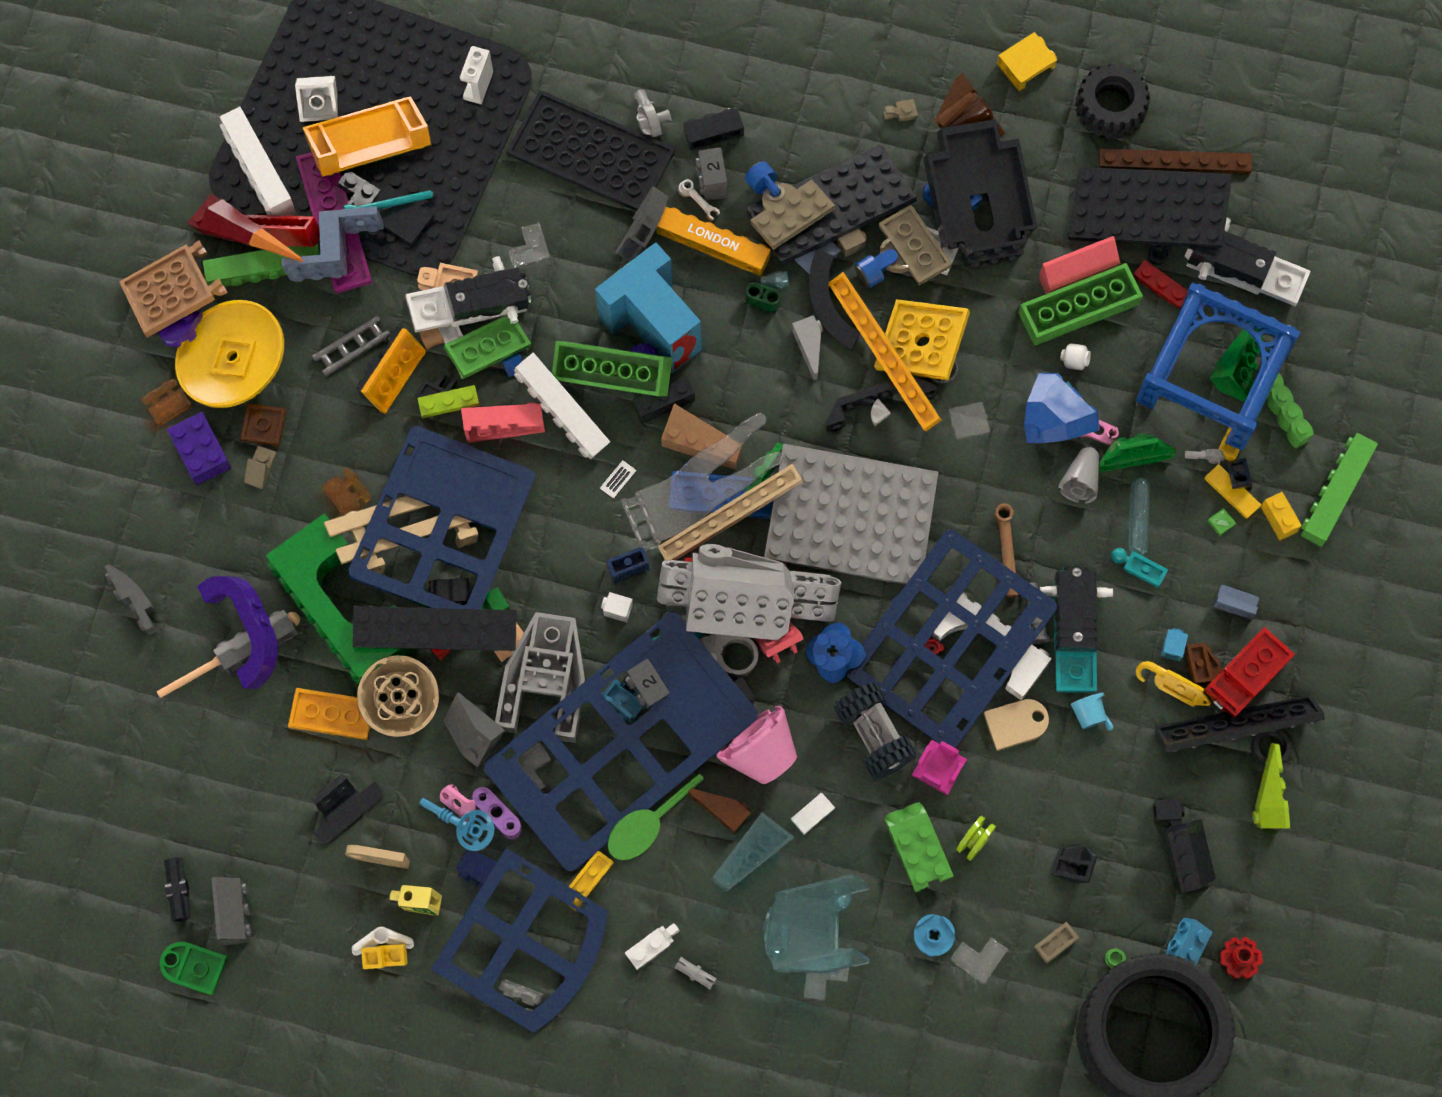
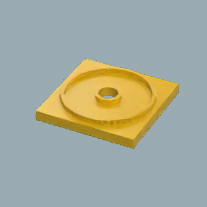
(939, 323)

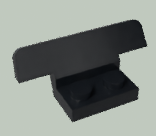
(342, 806)

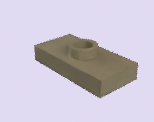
(1056, 942)

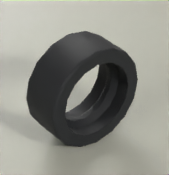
(1279, 734)

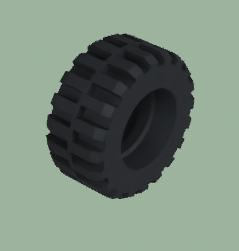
(1118, 80)

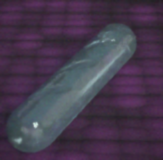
(1139, 516)

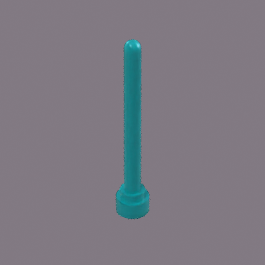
(394, 201)

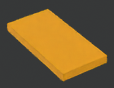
(393, 371)
(328, 714)

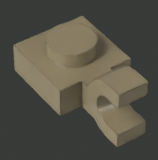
(904, 110)

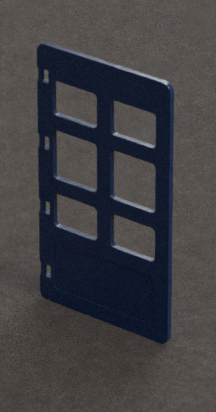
(701, 709)

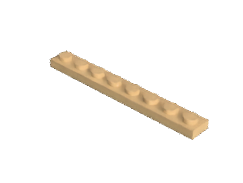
(731, 513)

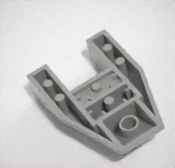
(546, 664)

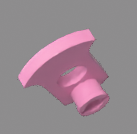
(1104, 438)
(466, 804)

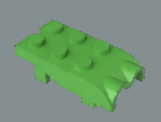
(917, 846)

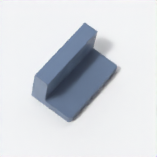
(1236, 602)

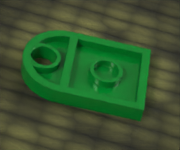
(194, 968)

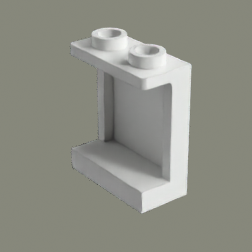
(477, 73)

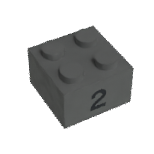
(711, 174)
(646, 683)

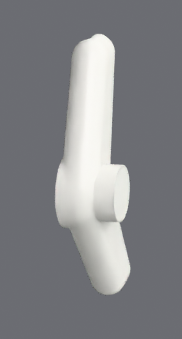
(379, 936)

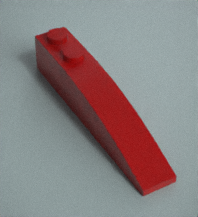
(290, 230)

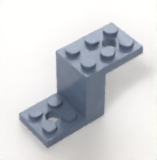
(333, 243)

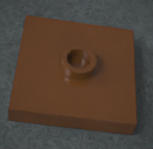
(263, 424)

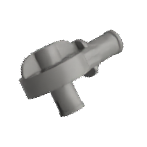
(647, 118)

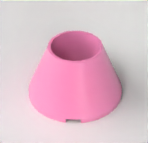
(762, 748)

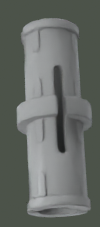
(695, 973)

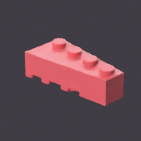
(502, 421)

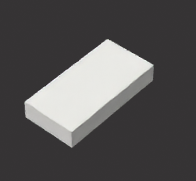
(812, 813)

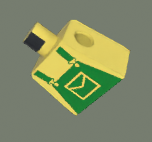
(417, 899)

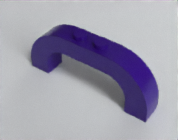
(256, 622)

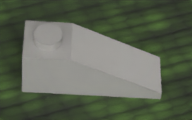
(808, 336)

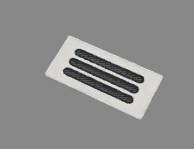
(618, 479)

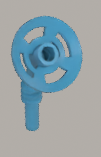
(465, 827)

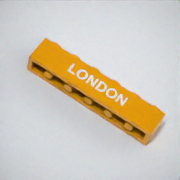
(713, 241)

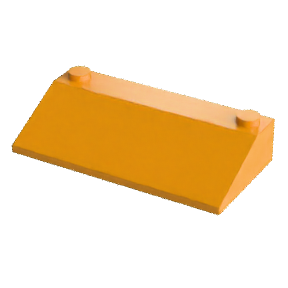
(367, 136)

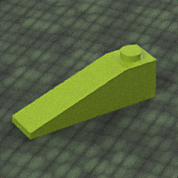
(1270, 806)

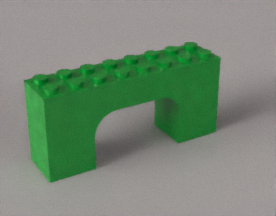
(301, 568)

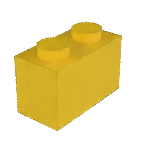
(1281, 516)

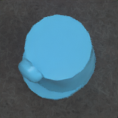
(1091, 712)

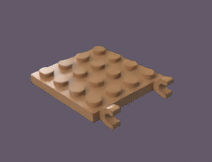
(170, 289)

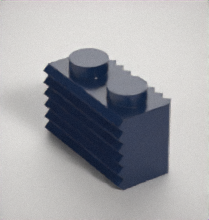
(628, 564)

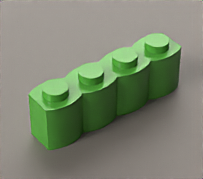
(1289, 414)

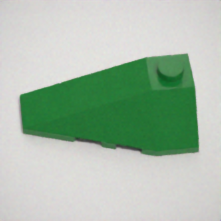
(1236, 367)

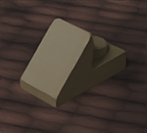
(259, 467)

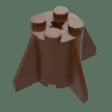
(964, 106)

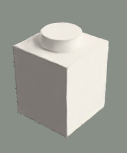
(617, 607)

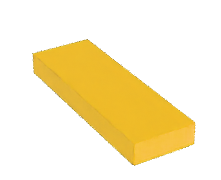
(1238, 498)
(590, 876)

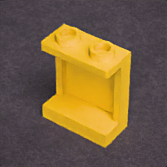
(1026, 60)

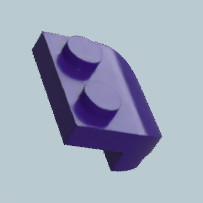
(181, 330)

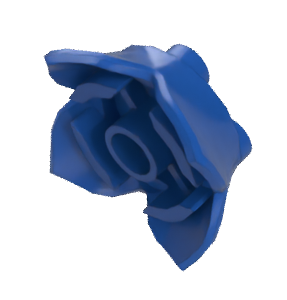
(849, 654)

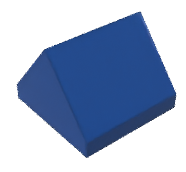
(510, 363)

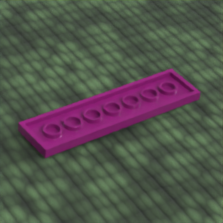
(326, 196)

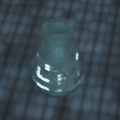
(776, 280)

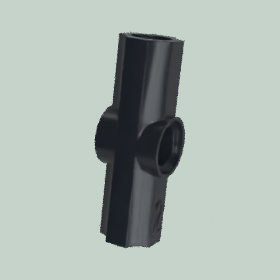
(177, 889)

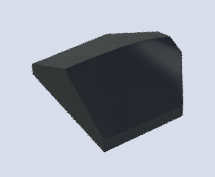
(1074, 864)

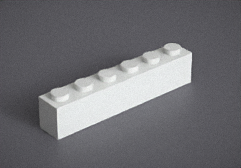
(561, 406)

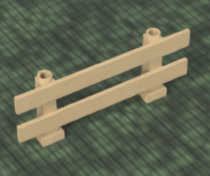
(355, 523)

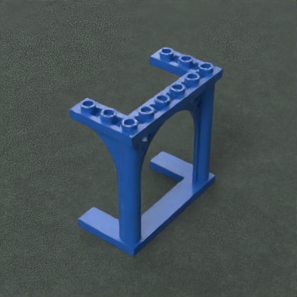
(1192, 307)

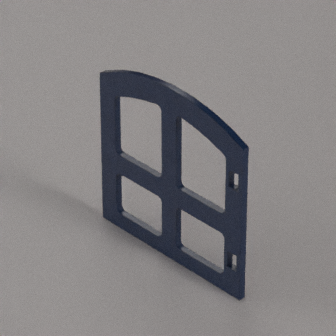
(516, 937)

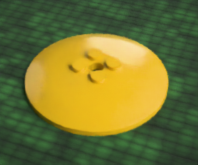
(226, 330)

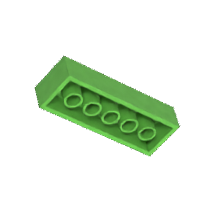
(1080, 304)
(612, 368)

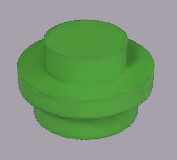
(1114, 957)

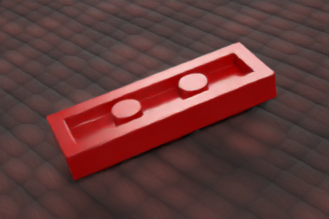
(1161, 284)

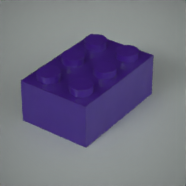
(199, 448)

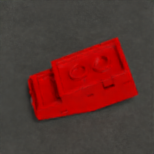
(1249, 672)

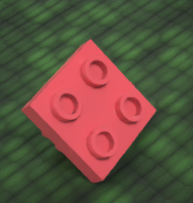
(772, 647)

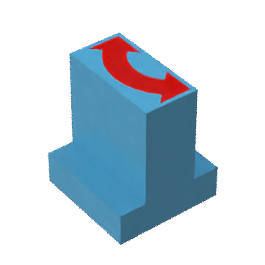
(645, 300)

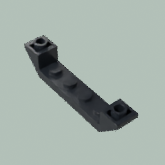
(884, 391)

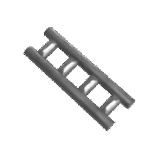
(354, 334)

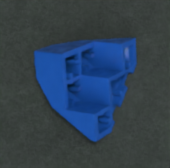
(1057, 411)

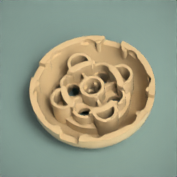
(417, 710)

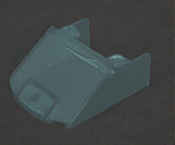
(804, 927)

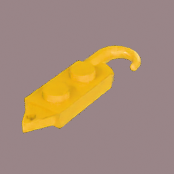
(1175, 685)

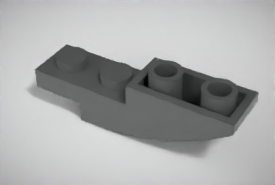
(644, 224)
(131, 594)

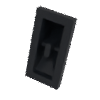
(1239, 474)

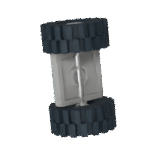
(886, 748)

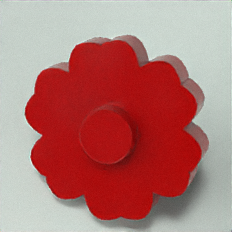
(1240, 958)

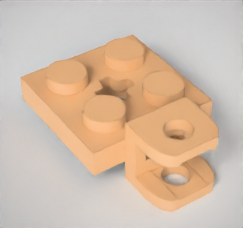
(434, 278)

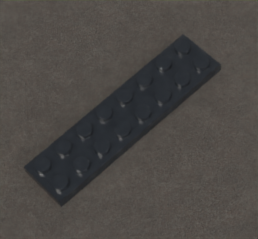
(434, 628)
(1248, 722)

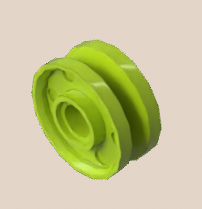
(975, 838)

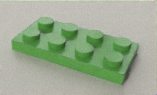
(486, 346)

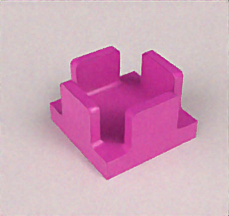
(939, 766)

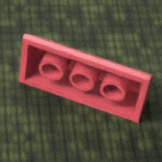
(1079, 265)

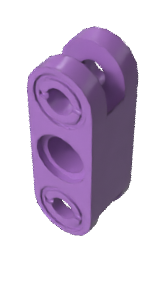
(505, 820)

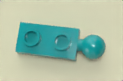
(1140, 566)

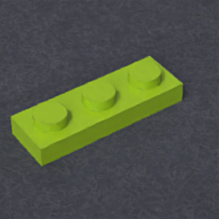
(448, 401)

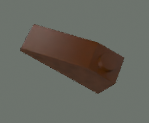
(725, 810)

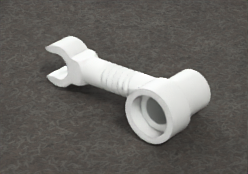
(686, 192)

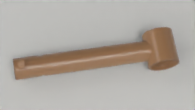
(1006, 540)

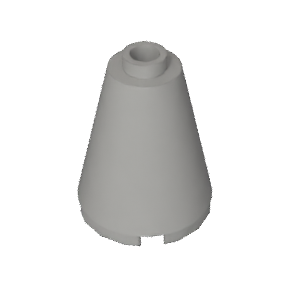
(1082, 477)

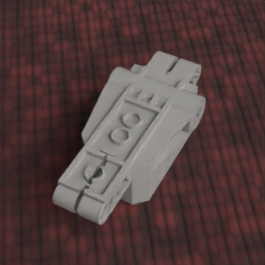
(744, 593)

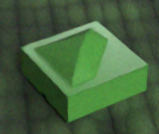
(1221, 522)

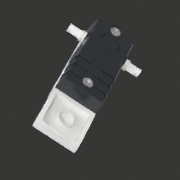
(1249, 268)
(471, 299)

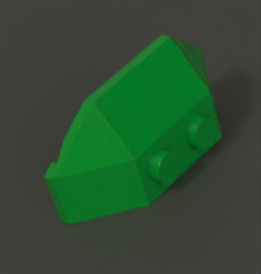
(1135, 452)

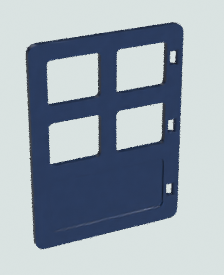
(460, 484)

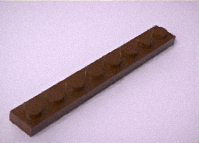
(1176, 161)

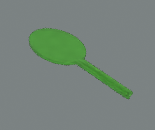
(640, 828)

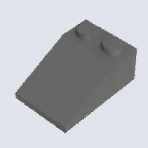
(472, 730)

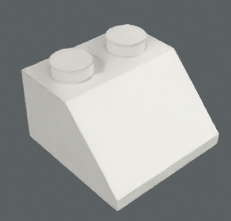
(317, 98)

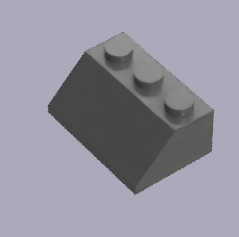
(231, 910)

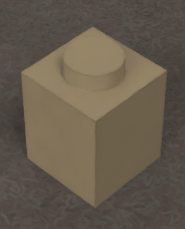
(852, 242)

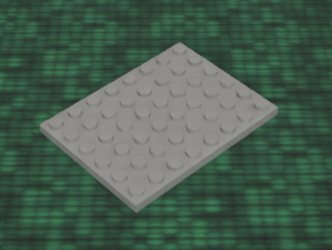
(852, 515)

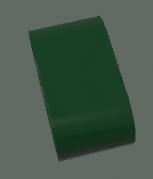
(761, 301)

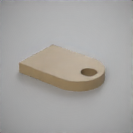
(1014, 723)
(377, 856)

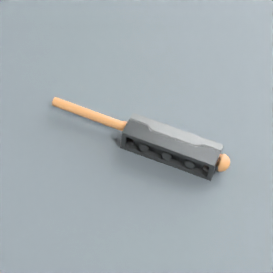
(238, 650)

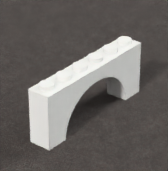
(1028, 668)

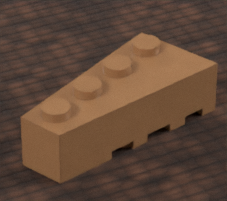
(692, 435)

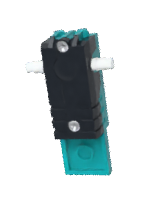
(1075, 628)

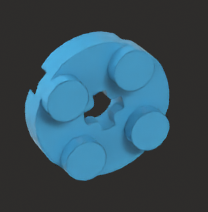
(922, 933)

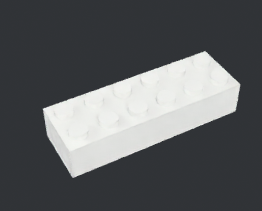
(256, 164)

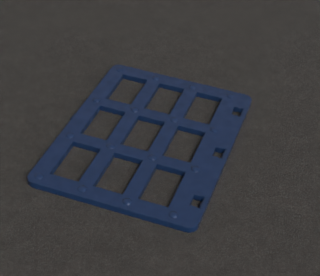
(1006, 656)

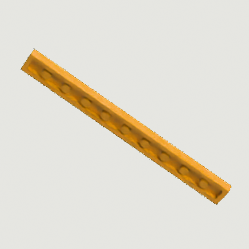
(884, 352)

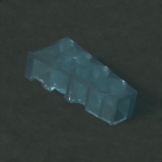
(753, 849)

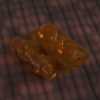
(169, 406)
(340, 494)

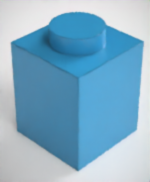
(1174, 645)

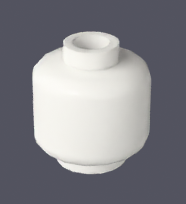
(1075, 356)

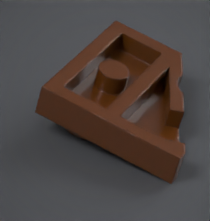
(1202, 663)

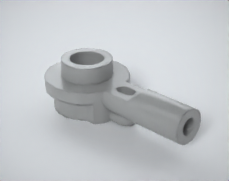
(1214, 456)

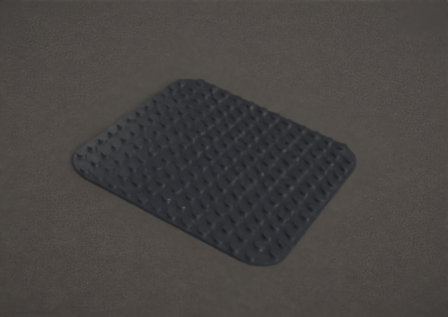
(375, 60)

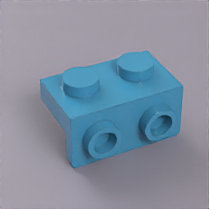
(622, 701)
(1189, 940)

